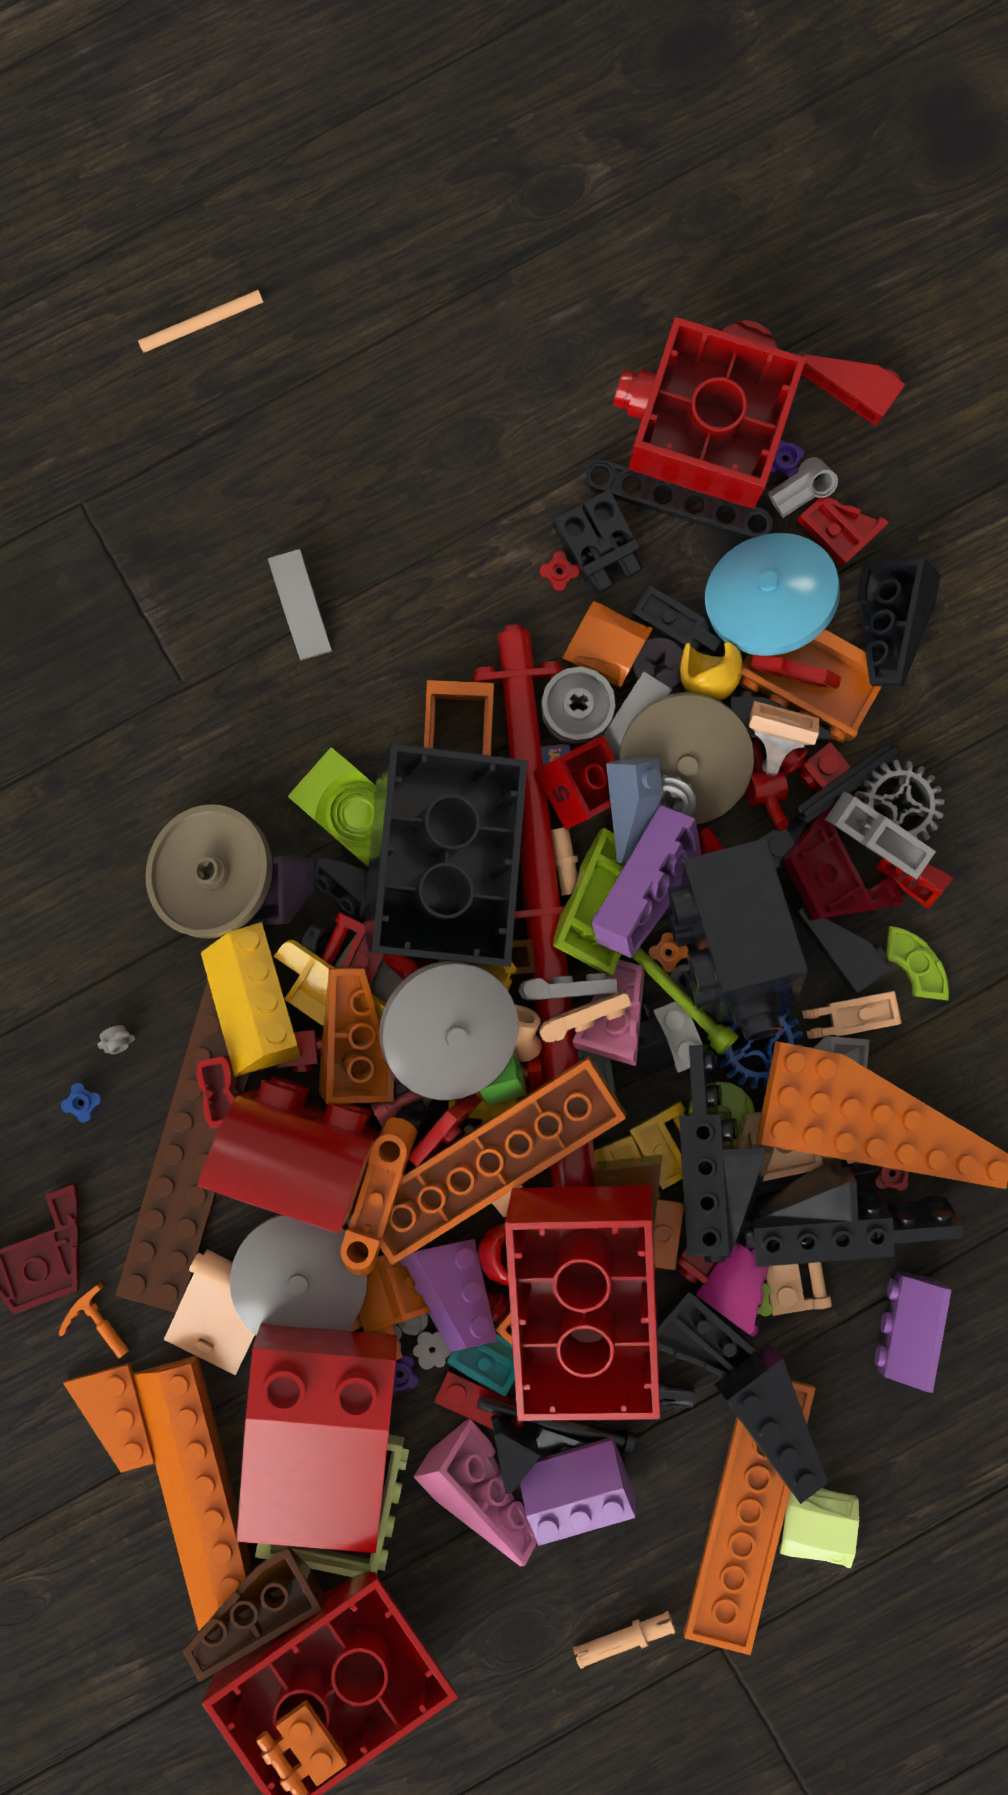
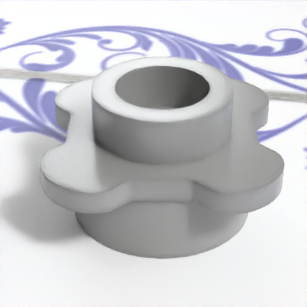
(115, 1039)

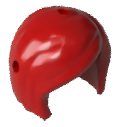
(493, 1254)

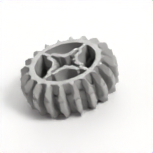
(903, 790)

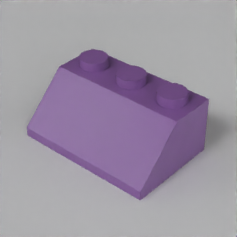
(913, 1330)
(577, 1491)

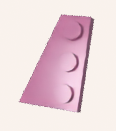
(618, 1036)

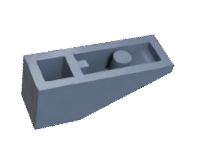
(634, 799)

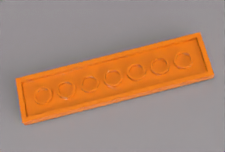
(740, 1543)

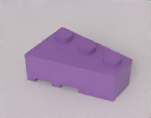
(455, 1293)

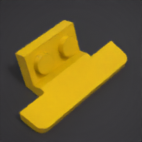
(311, 986)

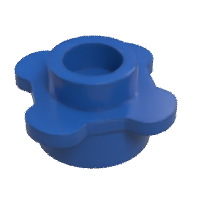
(90, 1100)

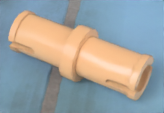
(565, 860)

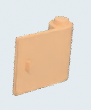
(207, 1318)

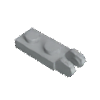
(565, 987)

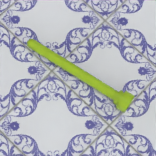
(719, 1035)

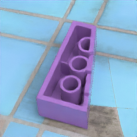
(642, 887)

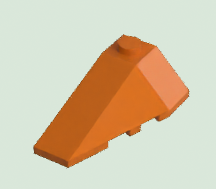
(351, 1048)

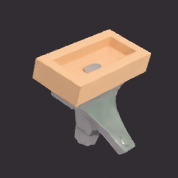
(781, 732)

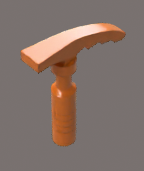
(103, 1326)

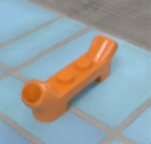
(377, 1196)

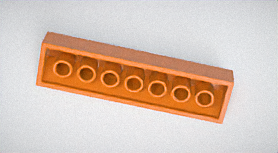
(194, 1482)

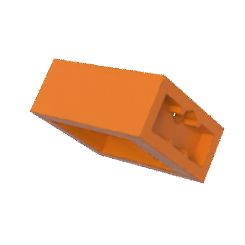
(459, 691)

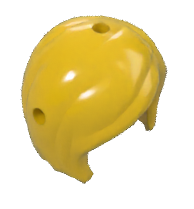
(711, 674)

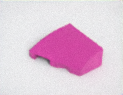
(736, 1289)

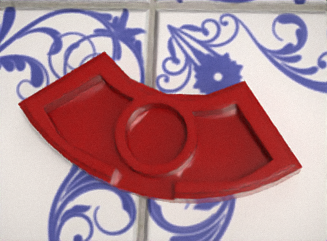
(795, 671)

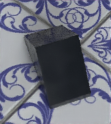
(515, 1450)

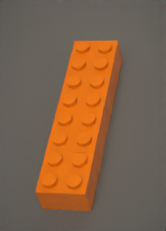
(500, 1156)

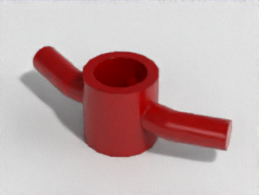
(767, 789)

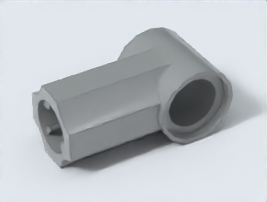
(802, 487)

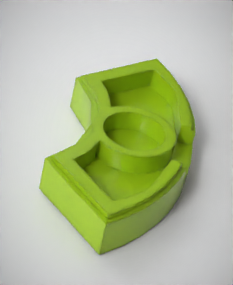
(919, 962)

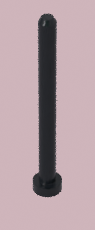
(623, 1441)

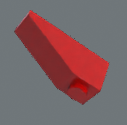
(857, 385)

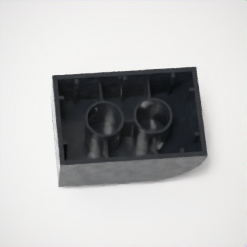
(445, 855)

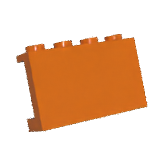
(837, 709)

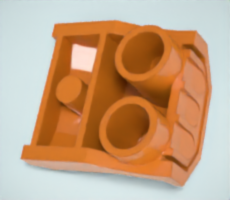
(606, 643)

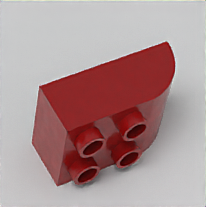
(292, 1154)
(583, 1303)
(354, 1667)

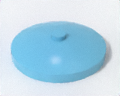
(772, 594)

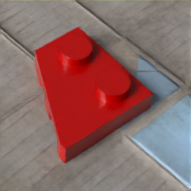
(840, 528)

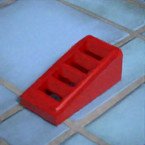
(925, 889)

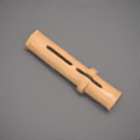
(625, 1639)

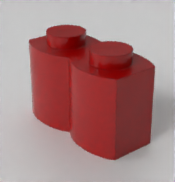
(218, 1084)

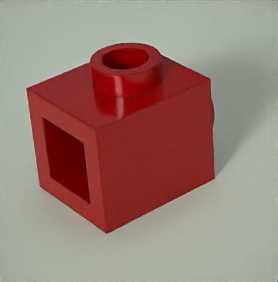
(309, 1048)

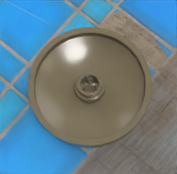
(699, 743)
(208, 871)

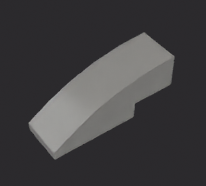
(300, 604)
(643, 693)
(880, 835)

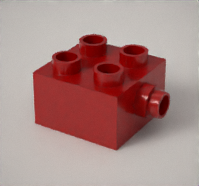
(711, 412)

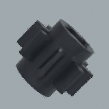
(419, 1117)

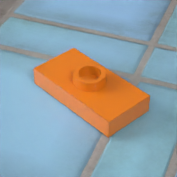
(667, 1232)

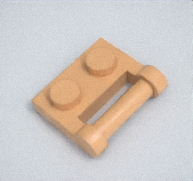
(787, 1289)

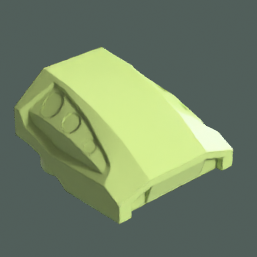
(822, 1527)

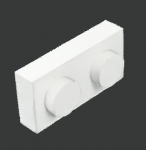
(679, 1032)

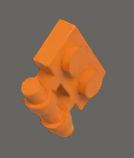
(310, 1743)

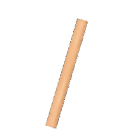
(200, 321)

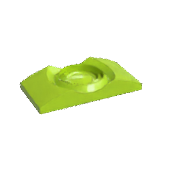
(339, 801)
(595, 880)

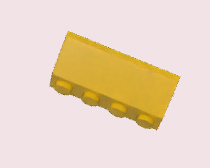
(249, 1001)

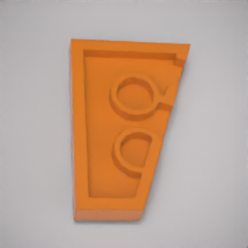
(114, 1413)

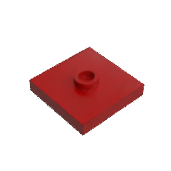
(445, 1130)

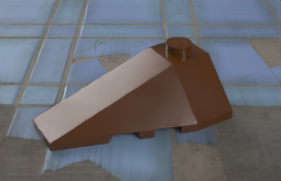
(263, 1606)

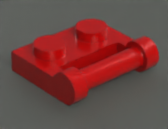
(358, 953)

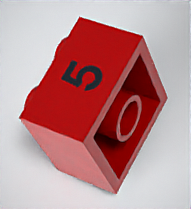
(578, 782)

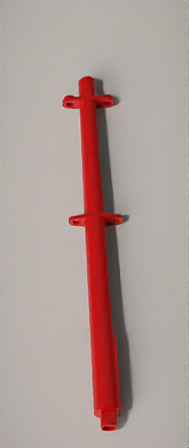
(538, 866)

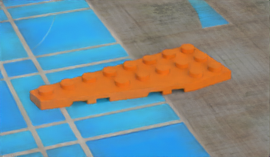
(846, 1112)

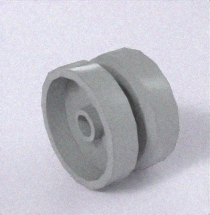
(582, 687)

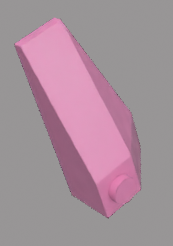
(470, 1485)

